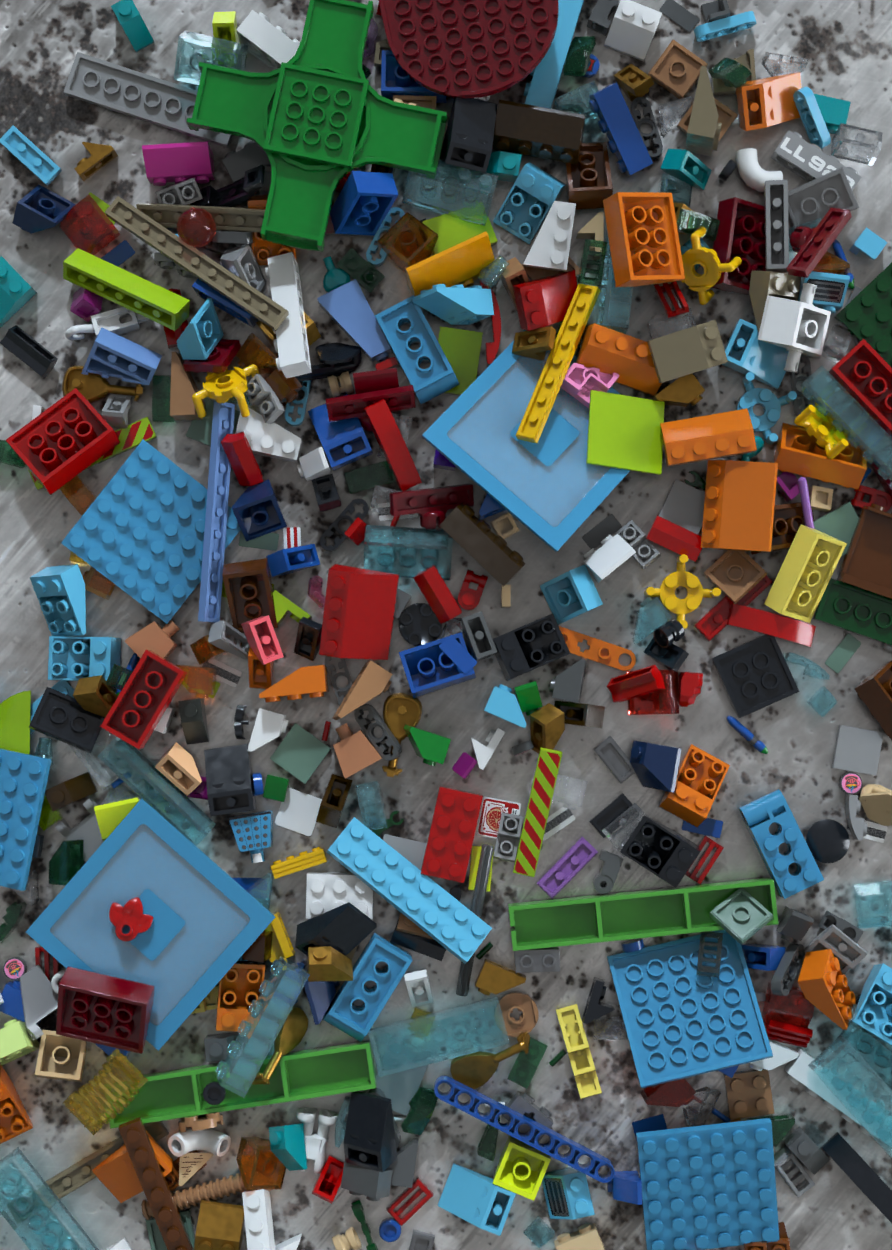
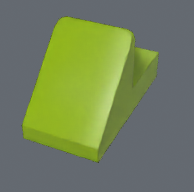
(284, 605)

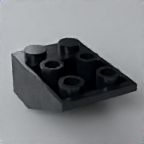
(469, 134)
(530, 647)
(229, 780)
(661, 850)
(339, 928)
(370, 1132)

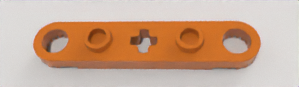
(598, 650)

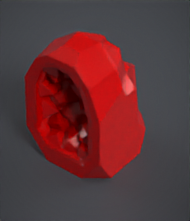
(689, 687)

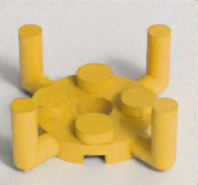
(710, 262)
(225, 386)
(823, 430)
(683, 579)

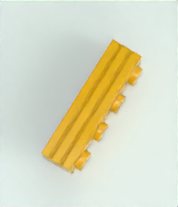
(301, 862)

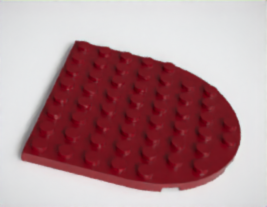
(469, 44)

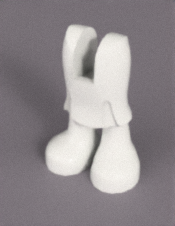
(316, 1142)

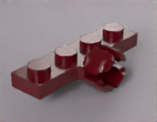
(814, 242)
(353, 405)
(431, 503)

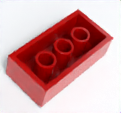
(868, 381)
(144, 699)
(451, 834)

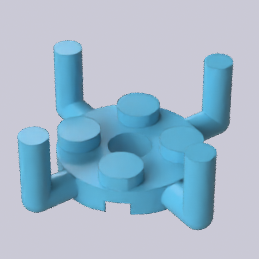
(768, 401)

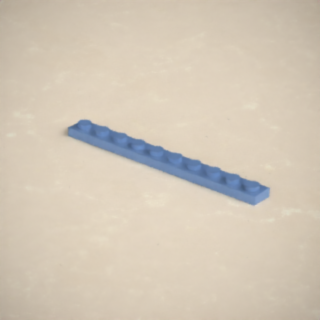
(216, 515)

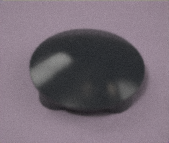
(419, 624)
(828, 841)

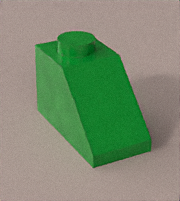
(528, 697)
(428, 745)

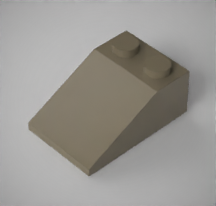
(687, 351)

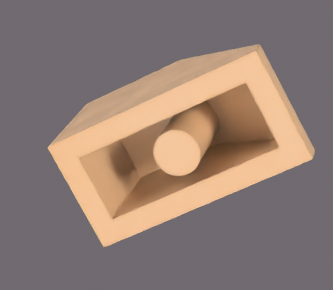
(180, 769)

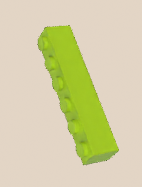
(126, 289)

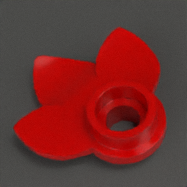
(131, 916)

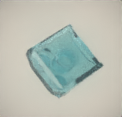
(874, 904)

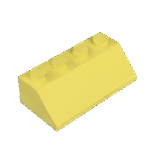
(805, 574)

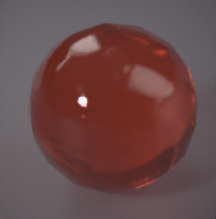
(196, 227)

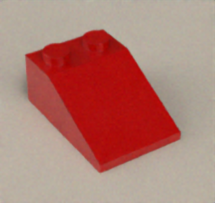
(544, 300)

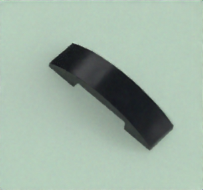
(234, 193)

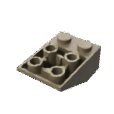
(771, 284)

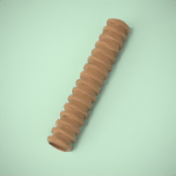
(205, 1192)

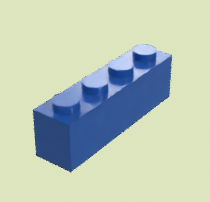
(620, 129)

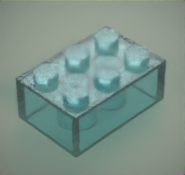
(206, 49)

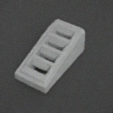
(231, 644)
(782, 1161)

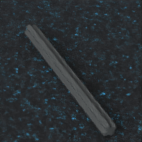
(476, 908)

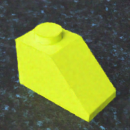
(225, 26)

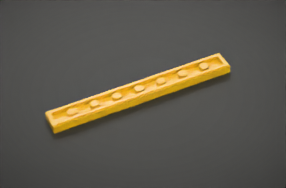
(557, 363)

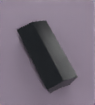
(29, 351)
(418, 944)

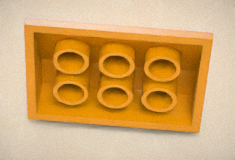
(452, 266)

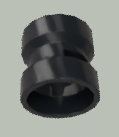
(670, 632)

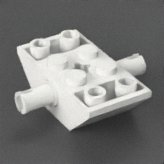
(795, 326)

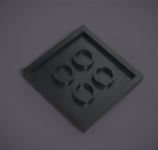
(755, 675)

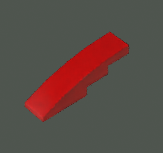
(393, 445)

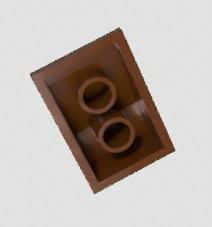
(590, 179)
(785, 525)
(249, 591)

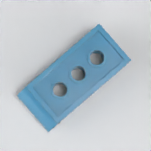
(426, 382)
(757, 818)
(358, 1020)

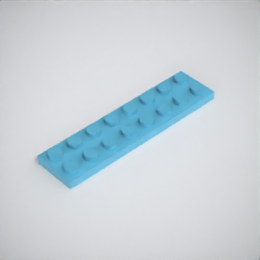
(409, 890)

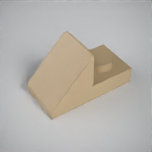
(593, 230)

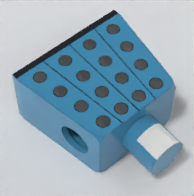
(253, 833)

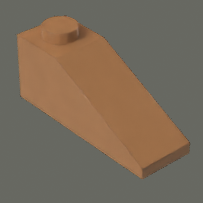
(181, 391)
(368, 684)

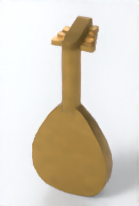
(93, 386)
(398, 711)
(287, 1039)
(479, 1067)

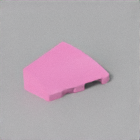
(581, 380)

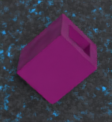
(86, 304)
(787, 485)

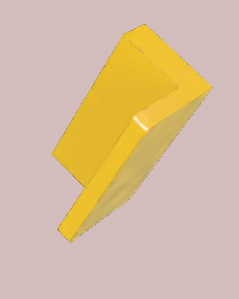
(281, 942)

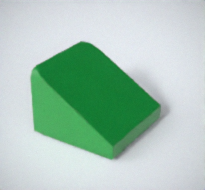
(275, 788)

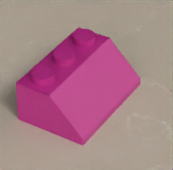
(178, 162)

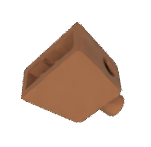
(154, 638)
(354, 751)

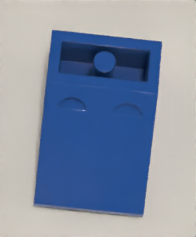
(341, 439)

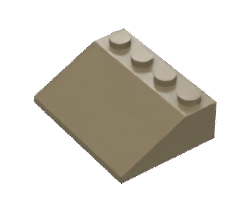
(703, 126)

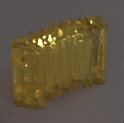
(106, 1092)

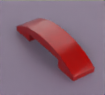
(492, 347)
(771, 624)

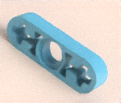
(725, 26)
(808, 108)
(373, 248)
(301, 411)

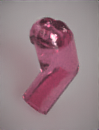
(315, 589)

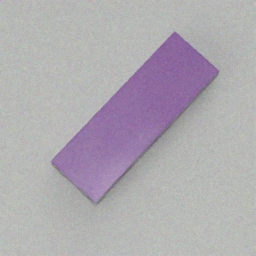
(567, 867)

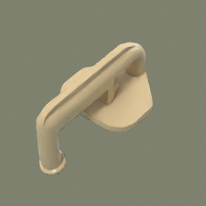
(877, 803)

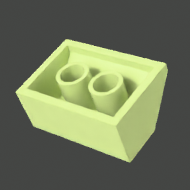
(15, 1042)

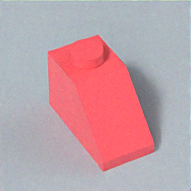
(262, 639)

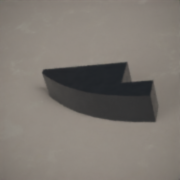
(860, 1173)

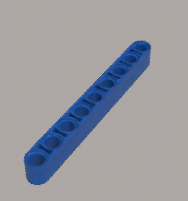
(531, 1137)

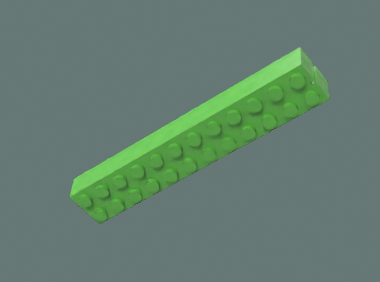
(628, 914)
(296, 1077)

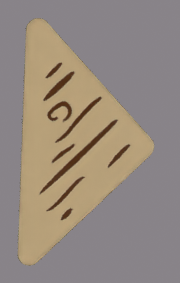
(190, 1164)

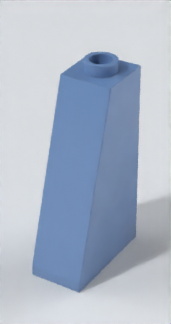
(354, 316)

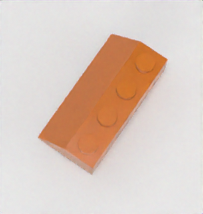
(619, 354)
(708, 437)
(801, 455)

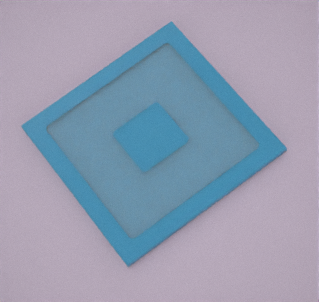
(536, 482)
(197, 911)

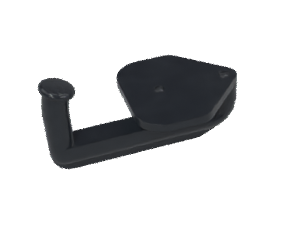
(335, 361)

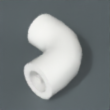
(751, 171)
(205, 1140)

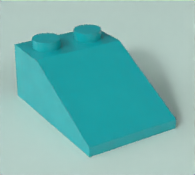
(13, 291)

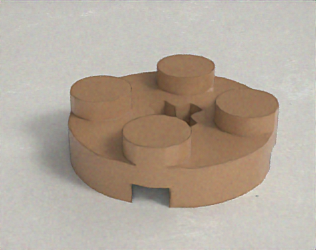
(523, 1003)
(200, 1122)

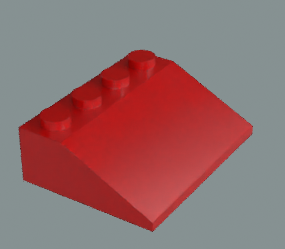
(63, 441)
(358, 613)

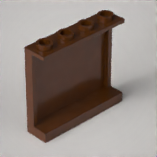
(870, 553)

